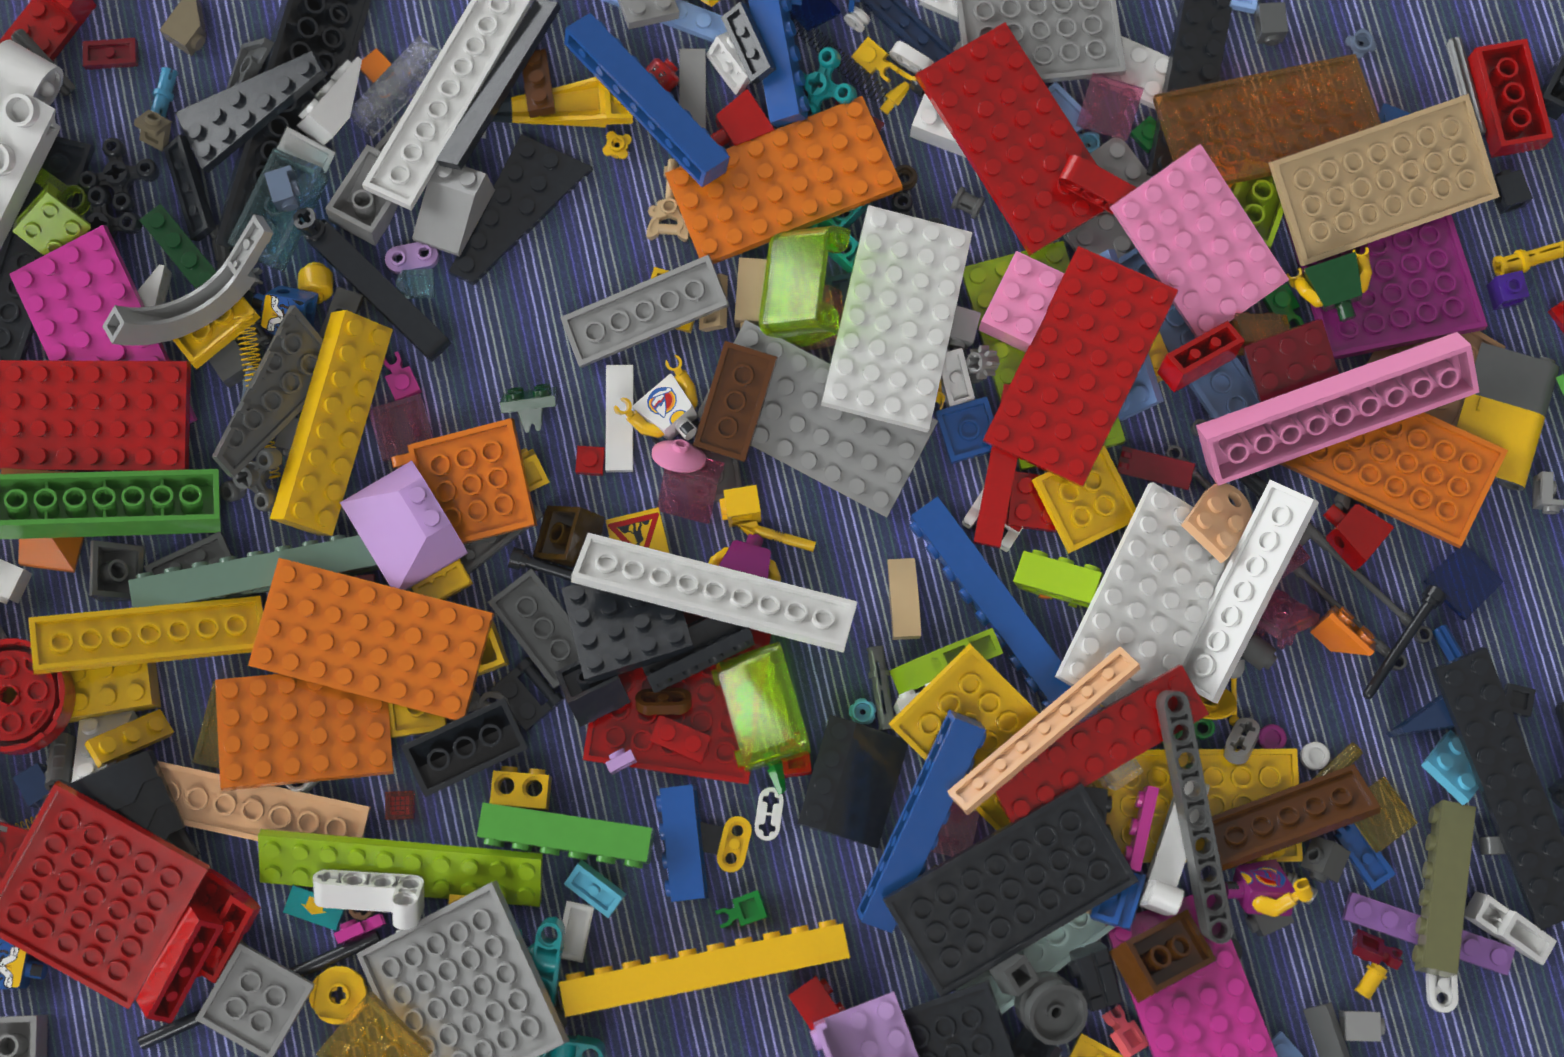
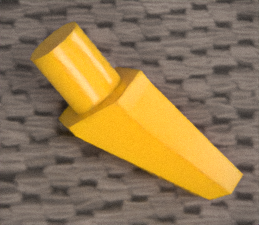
(894, 97)

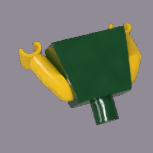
(1335, 283)

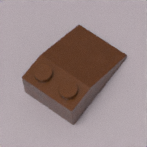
(1162, 955)

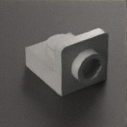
(1543, 492)

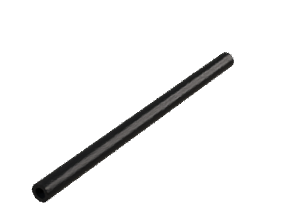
(304, 969)

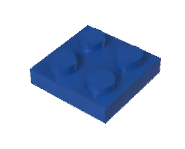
(965, 428)

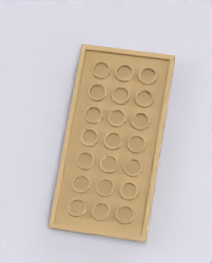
(1384, 180)

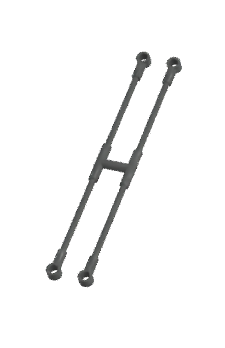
(1317, 537)

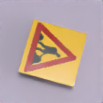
(639, 528)

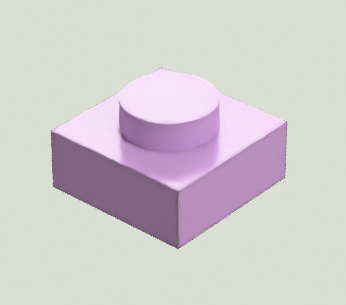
(620, 760)

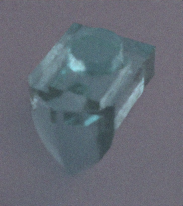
(416, 283)

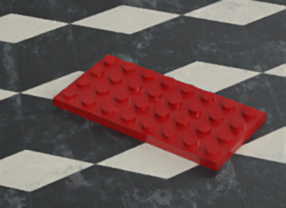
(1010, 134)
(1080, 366)
(94, 415)

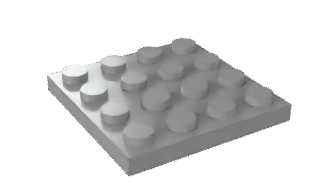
(1104, 230)

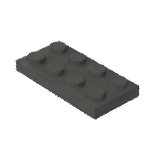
(537, 624)

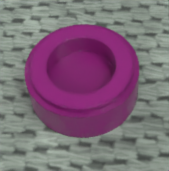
(1272, 737)

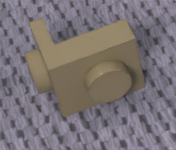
(154, 129)

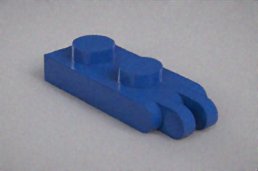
(1370, 865)

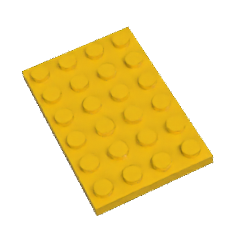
(974, 690)

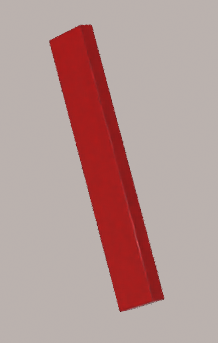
(995, 496)

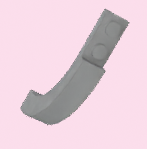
(200, 307)

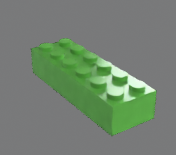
(565, 833)

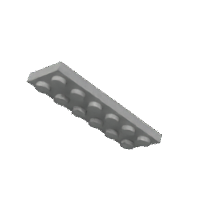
(644, 311)

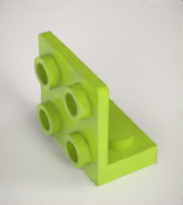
(49, 222)

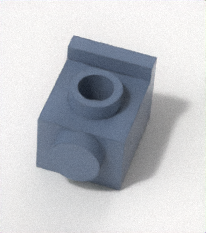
(284, 188)

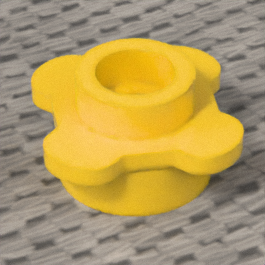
(617, 152)

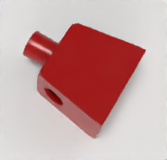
(741, 121)
(1356, 533)

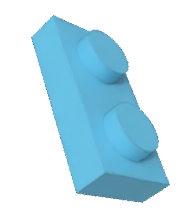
(595, 888)

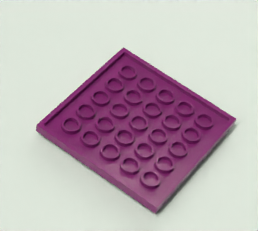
(1414, 294)

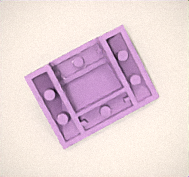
(404, 527)

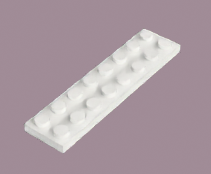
(1247, 587)

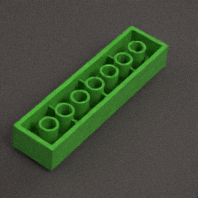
(109, 503)

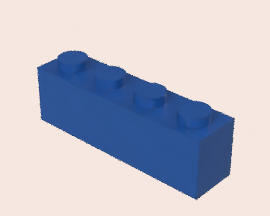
(683, 843)

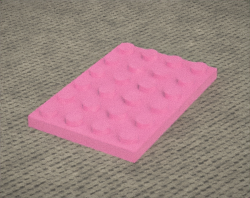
(1199, 241)

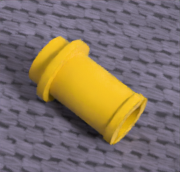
(1371, 980)

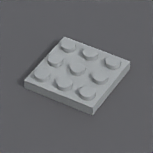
(255, 1001)

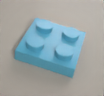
(1451, 768)

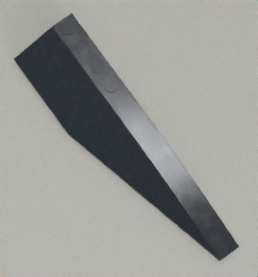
(302, 26)

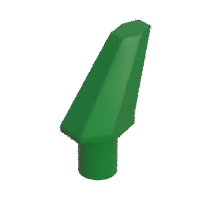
(777, 776)

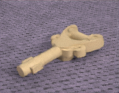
(667, 209)

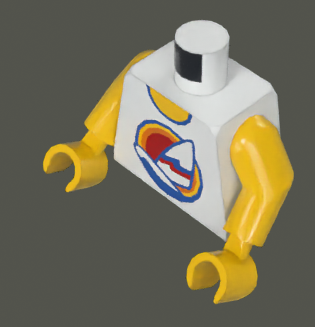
(665, 408)

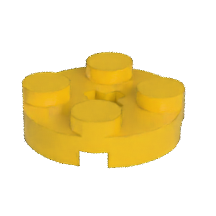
(328, 981)

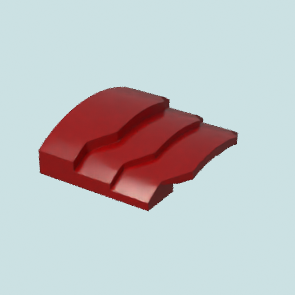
(235, 910)

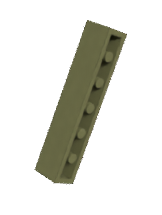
(1444, 889)

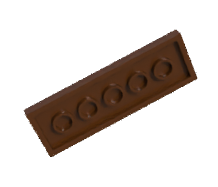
(1292, 816)

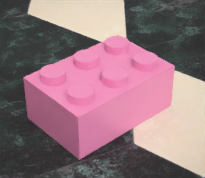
(1021, 301)

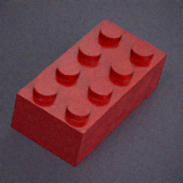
(1510, 98)

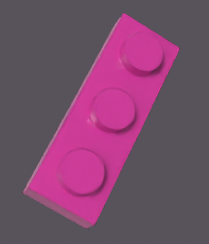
(1140, 827)

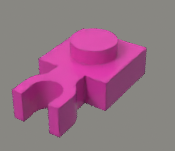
(401, 381)
(351, 929)

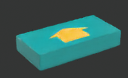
(302, 905)

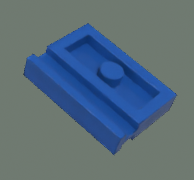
(1122, 907)

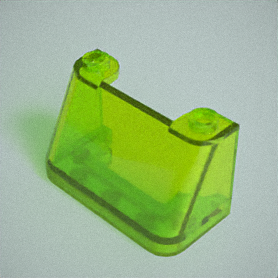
(795, 285)
(762, 707)

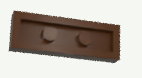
(538, 85)

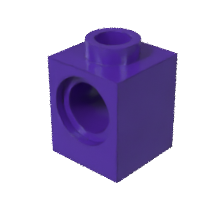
(1508, 290)

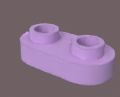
(411, 257)

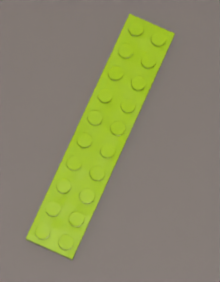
(446, 869)

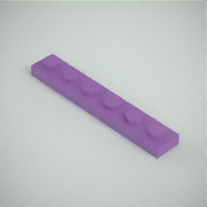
(1402, 923)

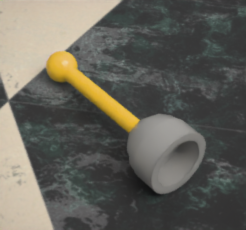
(1240, 668)

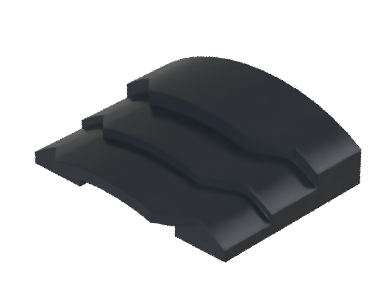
(135, 791)

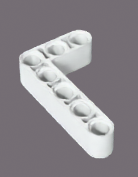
(1167, 864)

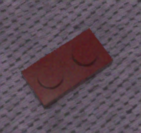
(110, 53)

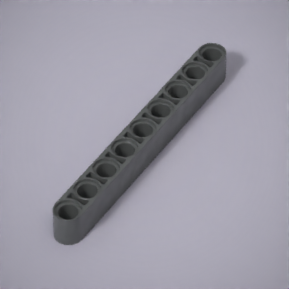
(1203, 826)

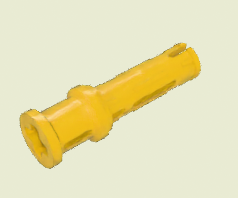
(1523, 260)

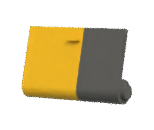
(1510, 407)

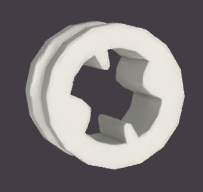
(857, 19)

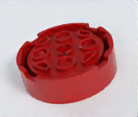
(42, 701)

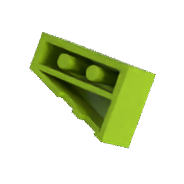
(1057, 578)

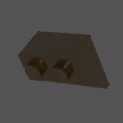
(564, 533)

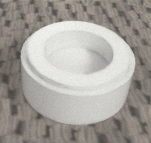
(1314, 756)

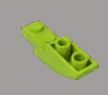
(925, 668)

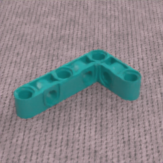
(547, 958)

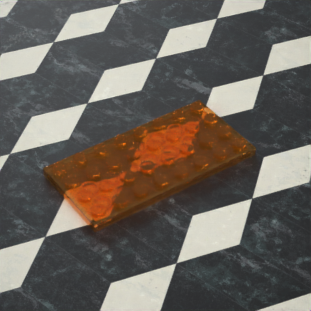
(1267, 115)

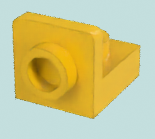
(534, 471)

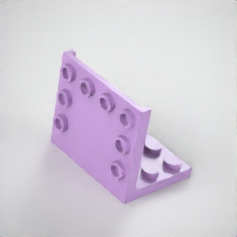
(865, 1031)

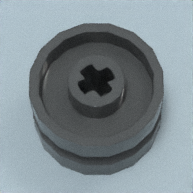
(1052, 1009)

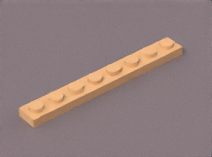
(1043, 730)

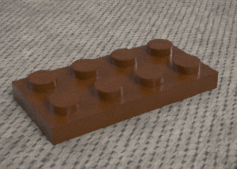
(735, 401)

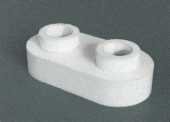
(1447, 986)

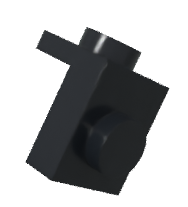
(1030, 1046)

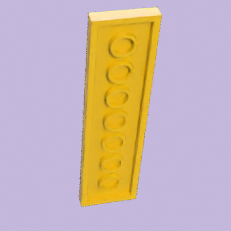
(144, 634)

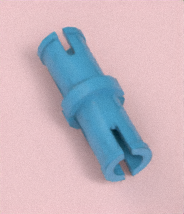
(163, 92)

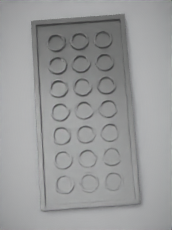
(838, 448)

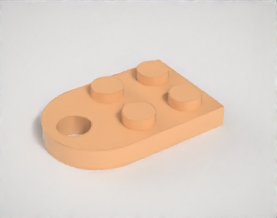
(1218, 522)

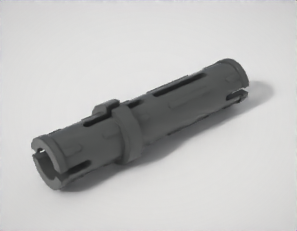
(876, 654)

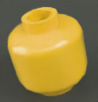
(318, 279)

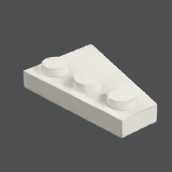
(92, 727)

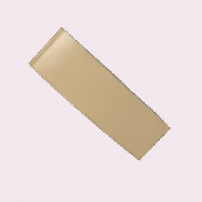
(904, 599)

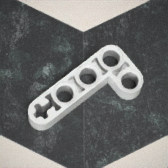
(372, 892)

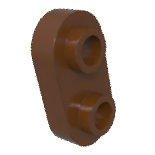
(666, 701)

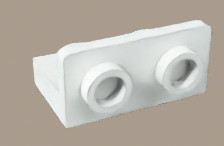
(727, 63)

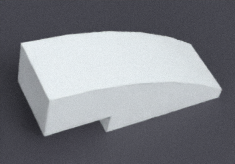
(1509, 927)

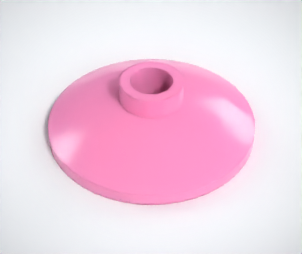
(678, 456)

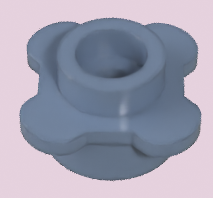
(1364, 37)

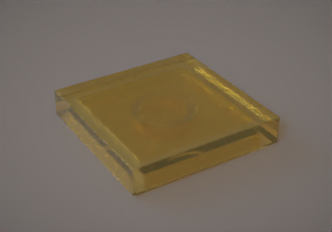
(1391, 822)

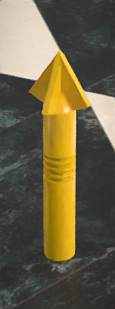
(753, 528)

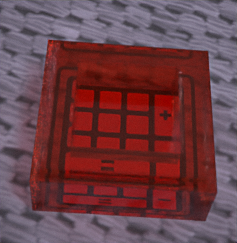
(400, 805)

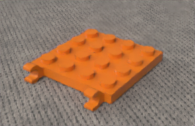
(476, 479)

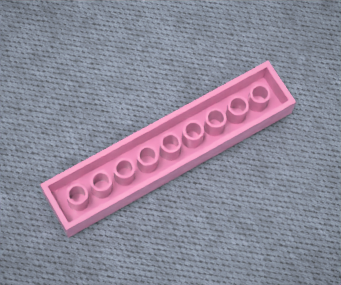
(1338, 408)

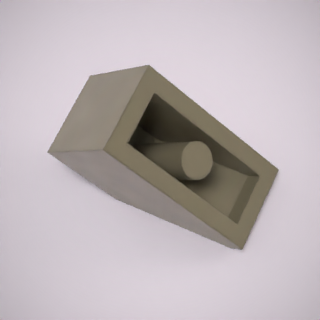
(186, 27)

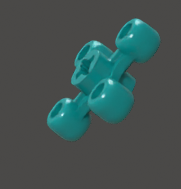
(824, 78)

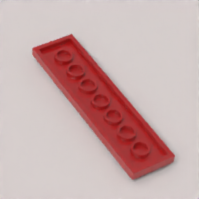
(1098, 744)

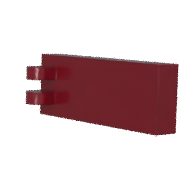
(1155, 468)

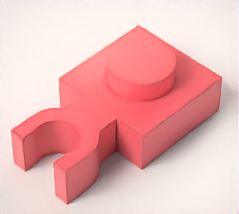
(1127, 1035)

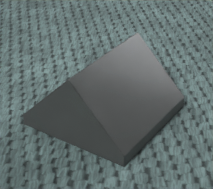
(112, 568)

